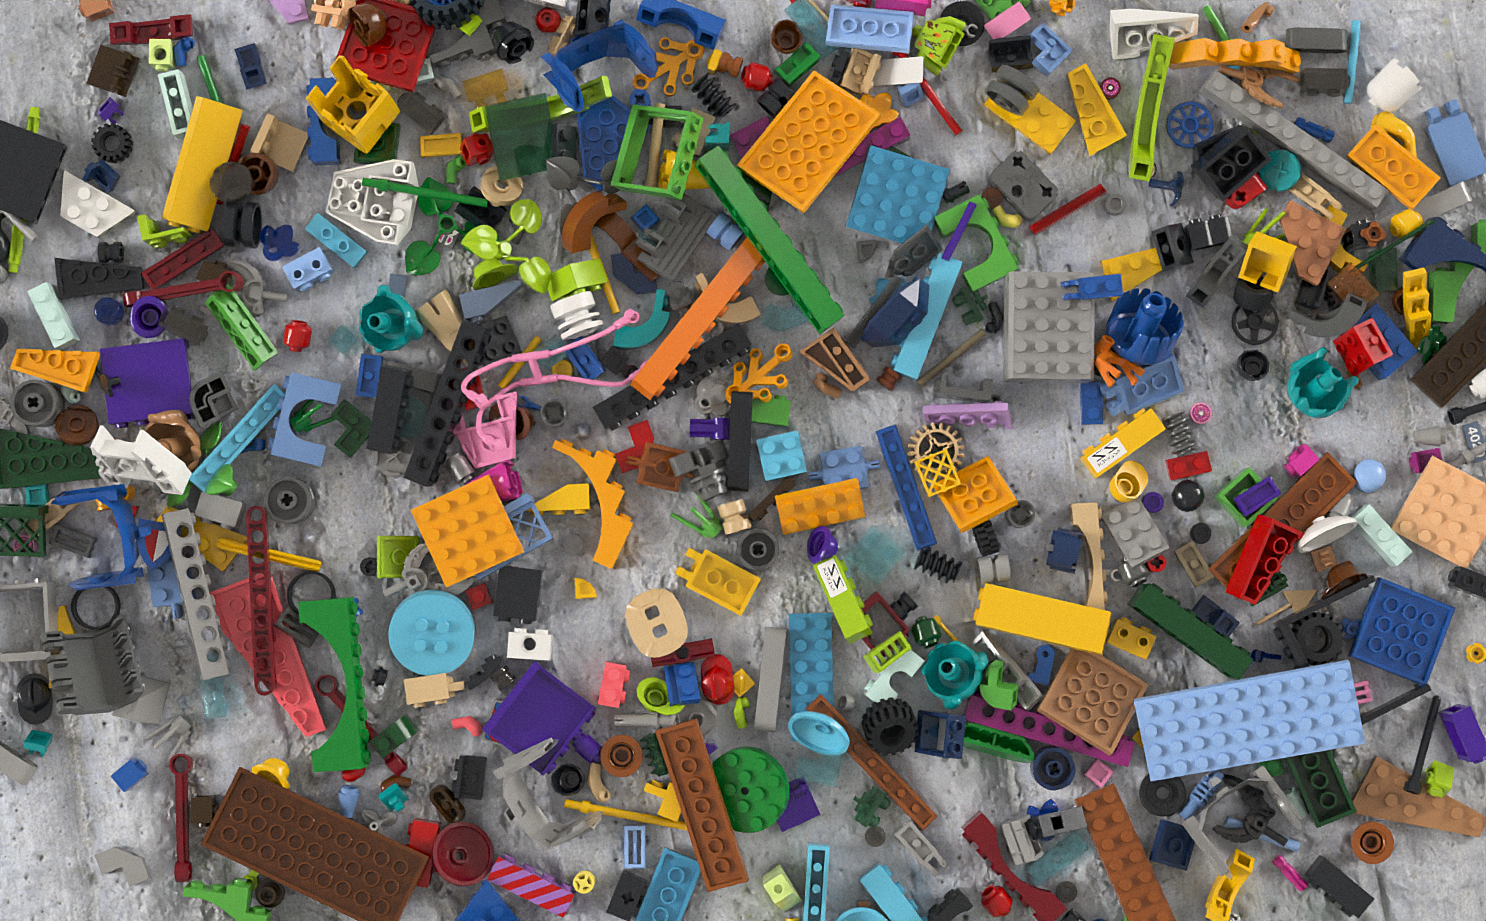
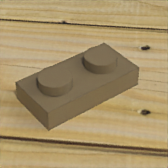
(1193, 564)

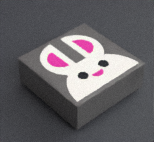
(448, 240)

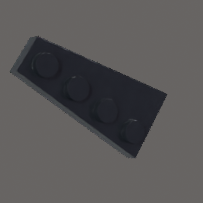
(86, 279)

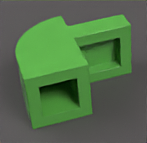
(995, 691)

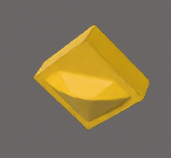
(713, 61)
(742, 682)

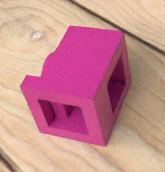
(1300, 461)

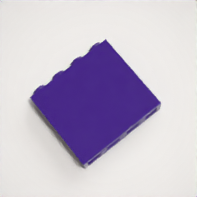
(151, 379)
(537, 711)

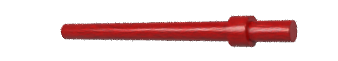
(936, 101)

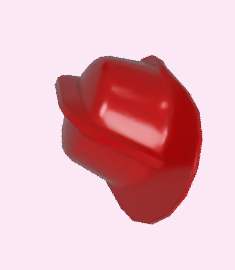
(717, 679)

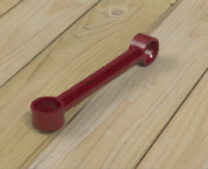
(188, 289)
(392, 760)
(183, 865)

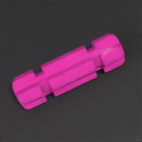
(1290, 873)

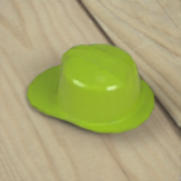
(492, 272)
(654, 696)

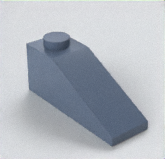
(485, 301)

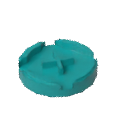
(1282, 171)

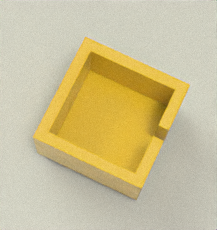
(1267, 256)

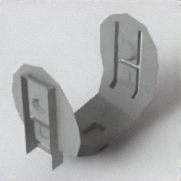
(1260, 778)
(525, 809)

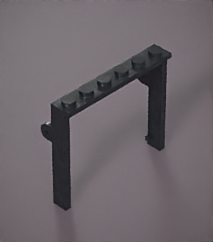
(1293, 651)

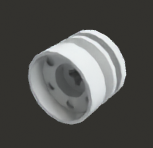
(576, 314)

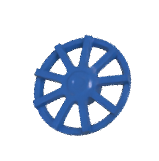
(1189, 124)

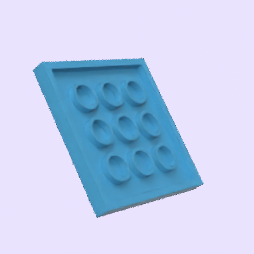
(896, 195)

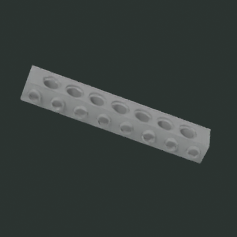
(171, 522)

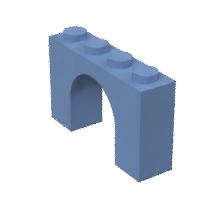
(285, 443)

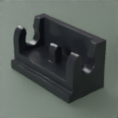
(1312, 295)

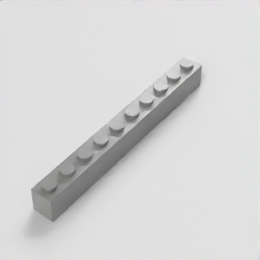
(1292, 138)

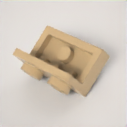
(860, 71)

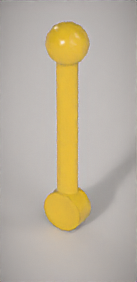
(938, 620)

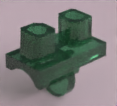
(974, 314)
(868, 805)

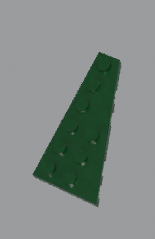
(41, 461)

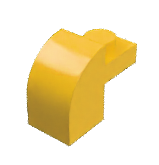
(669, 806)

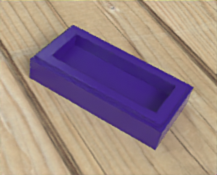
(1257, 496)

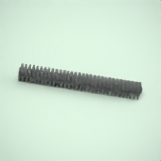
(882, 299)

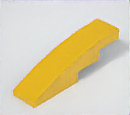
(1415, 305)

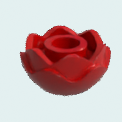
(547, 26)

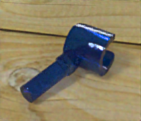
(1258, 655)

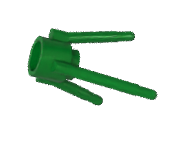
(302, 419)

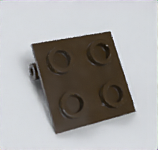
(113, 70)

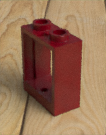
(868, 603)

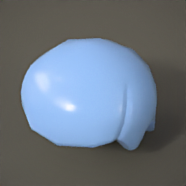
(1369, 475)

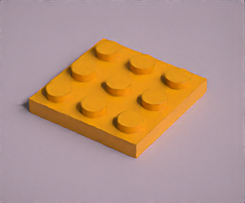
(978, 496)

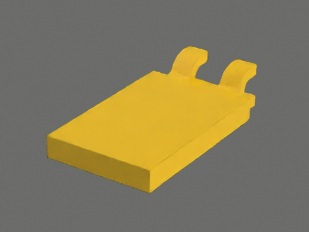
(719, 580)

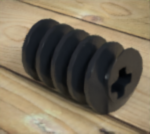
(712, 96)
(937, 564)

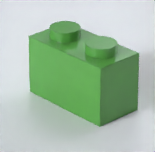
(772, 412)

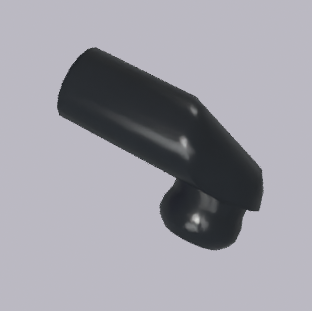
(997, 318)

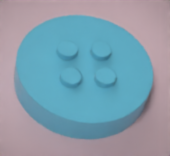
(431, 632)

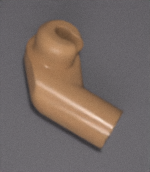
(826, 388)

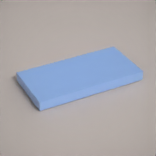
(869, 28)

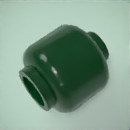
(926, 632)

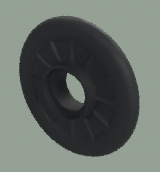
(969, 12)
(1158, 806)

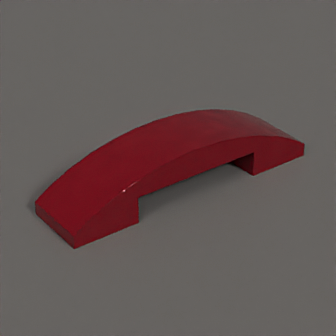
(140, 32)

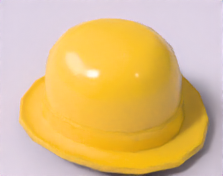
(274, 771)

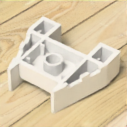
(138, 460)

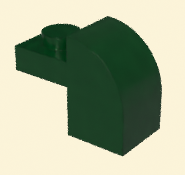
(394, 736)

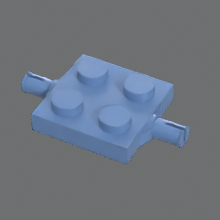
(844, 465)
(165, 587)

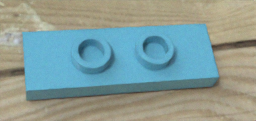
(336, 240)

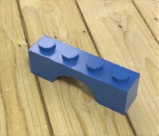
(703, 25)
(323, 148)

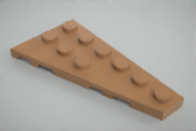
(1383, 797)

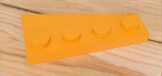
(65, 368)

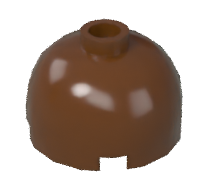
(369, 23)
(263, 171)

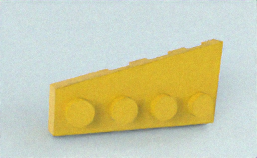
(1094, 112)
(209, 536)

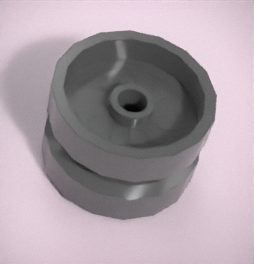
(1012, 90)
(25, 401)
(277, 500)

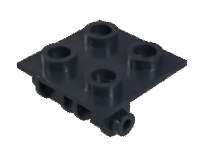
(503, 341)

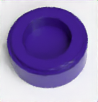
(1153, 502)

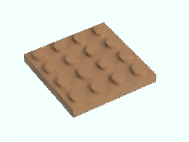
(1092, 699)

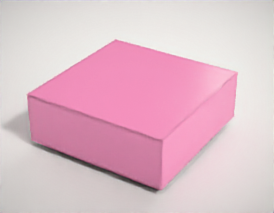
(1098, 773)

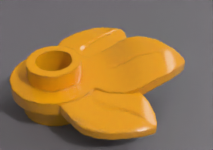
(881, 104)

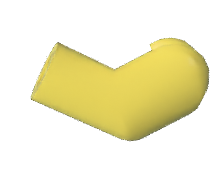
(1007, 220)

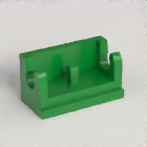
(797, 64)

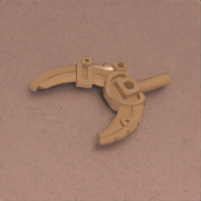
(1252, 80)

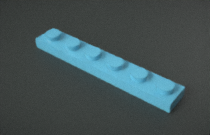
(238, 437)

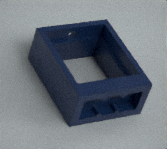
(927, 742)

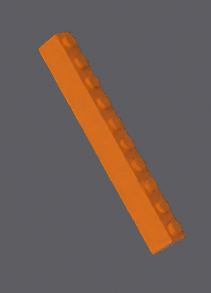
(697, 320)

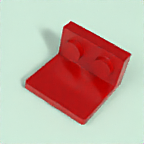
(1362, 347)

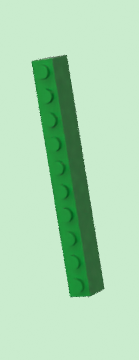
(769, 240)

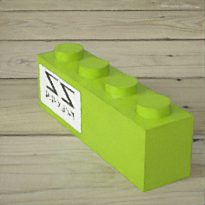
(842, 599)

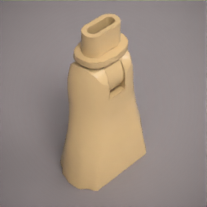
(442, 319)

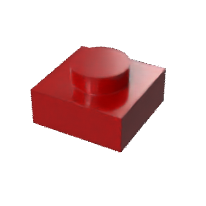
(478, 596)

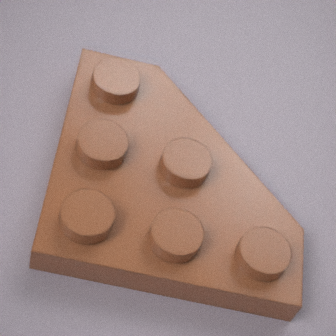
(1315, 240)

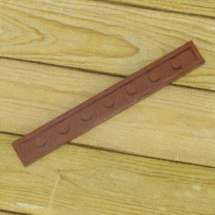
(878, 768)

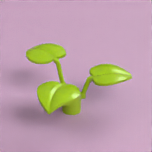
(483, 244)

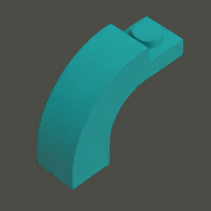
(644, 335)

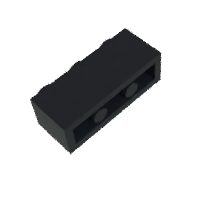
(1338, 887)

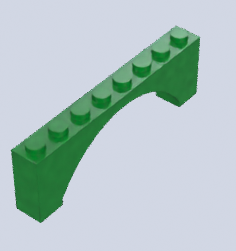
(337, 624)

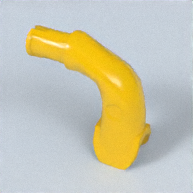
(1396, 128)

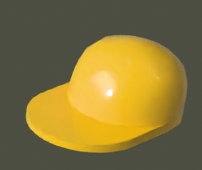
(1128, 482)

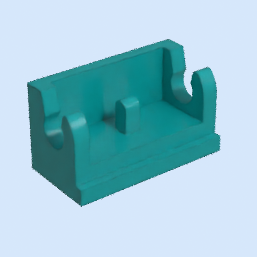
(718, 138)

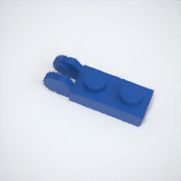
(1094, 287)

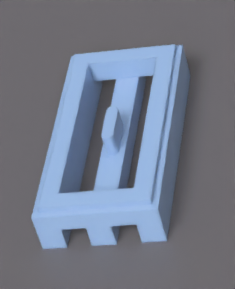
(626, 846)

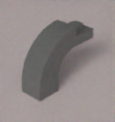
(1216, 270)
(1329, 323)

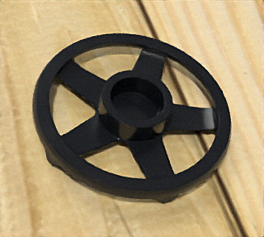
(1254, 322)

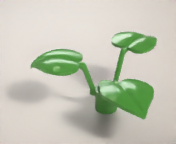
(223, 478)

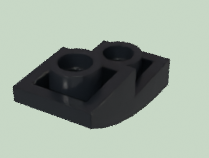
(491, 665)

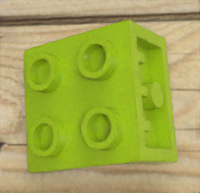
(153, 236)

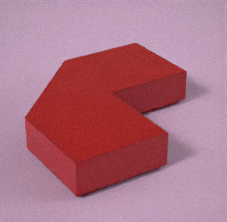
(640, 434)

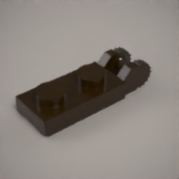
(760, 510)

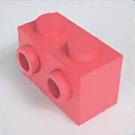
(613, 683)

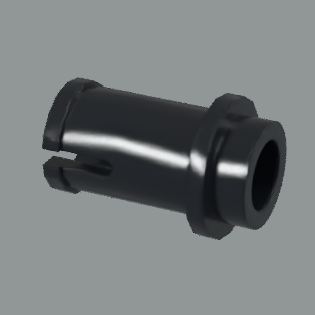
(955, 192)

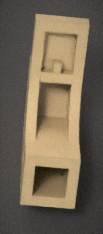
(739, 312)

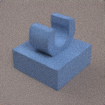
(910, 93)

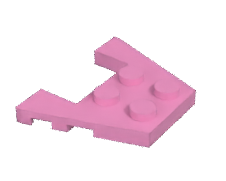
(505, 429)

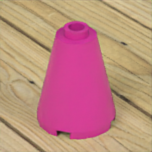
(505, 481)

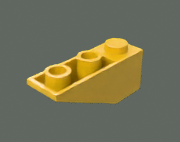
(570, 497)

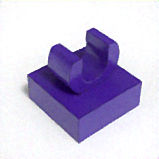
(107, 110)

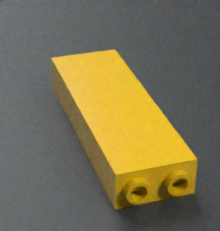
(203, 150)
(1042, 619)

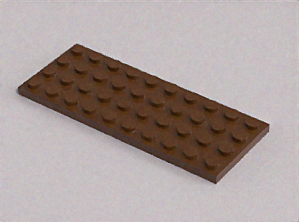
(314, 850)

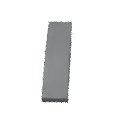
(1028, 693)

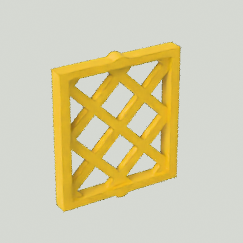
(951, 467)

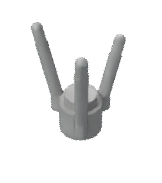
(179, 727)

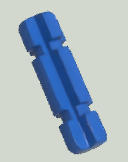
(1314, 129)

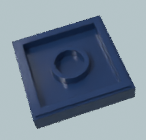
(1172, 845)

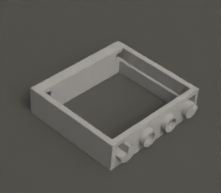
(50, 615)

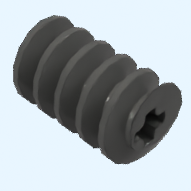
(1180, 434)

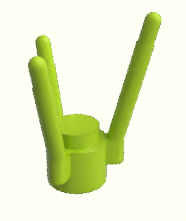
(1249, 235)

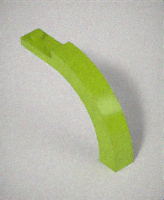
(592, 93)
(1148, 106)

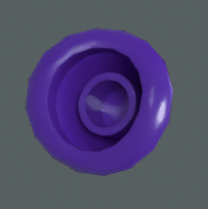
(145, 316)
(821, 545)

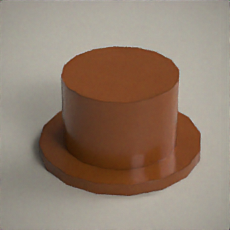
(621, 755)
(1372, 842)

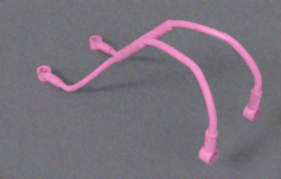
(532, 357)

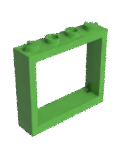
(632, 146)

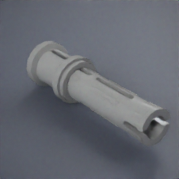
(653, 720)

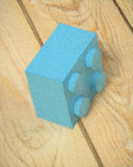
(781, 456)

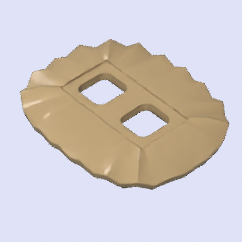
(642, 629)

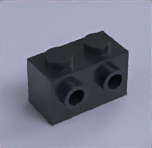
(1352, 239)

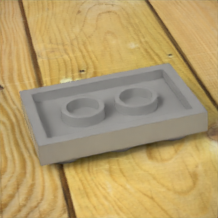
(1135, 533)

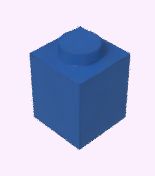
(130, 774)

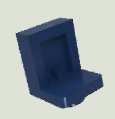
(102, 174)

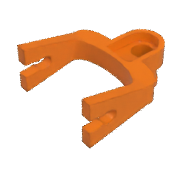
(1106, 356)

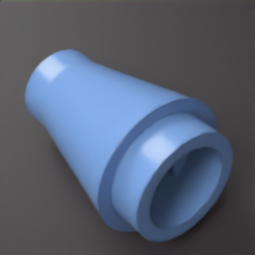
(348, 798)

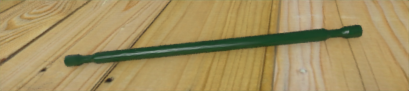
(1394, 244)

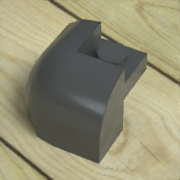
(211, 399)

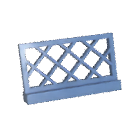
(514, 509)

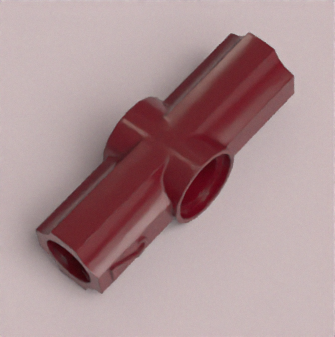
(697, 650)

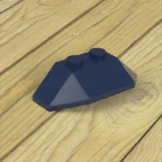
(898, 315)

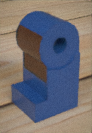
(1043, 665)

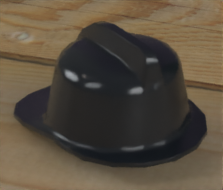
(34, 699)

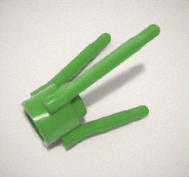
(710, 527)

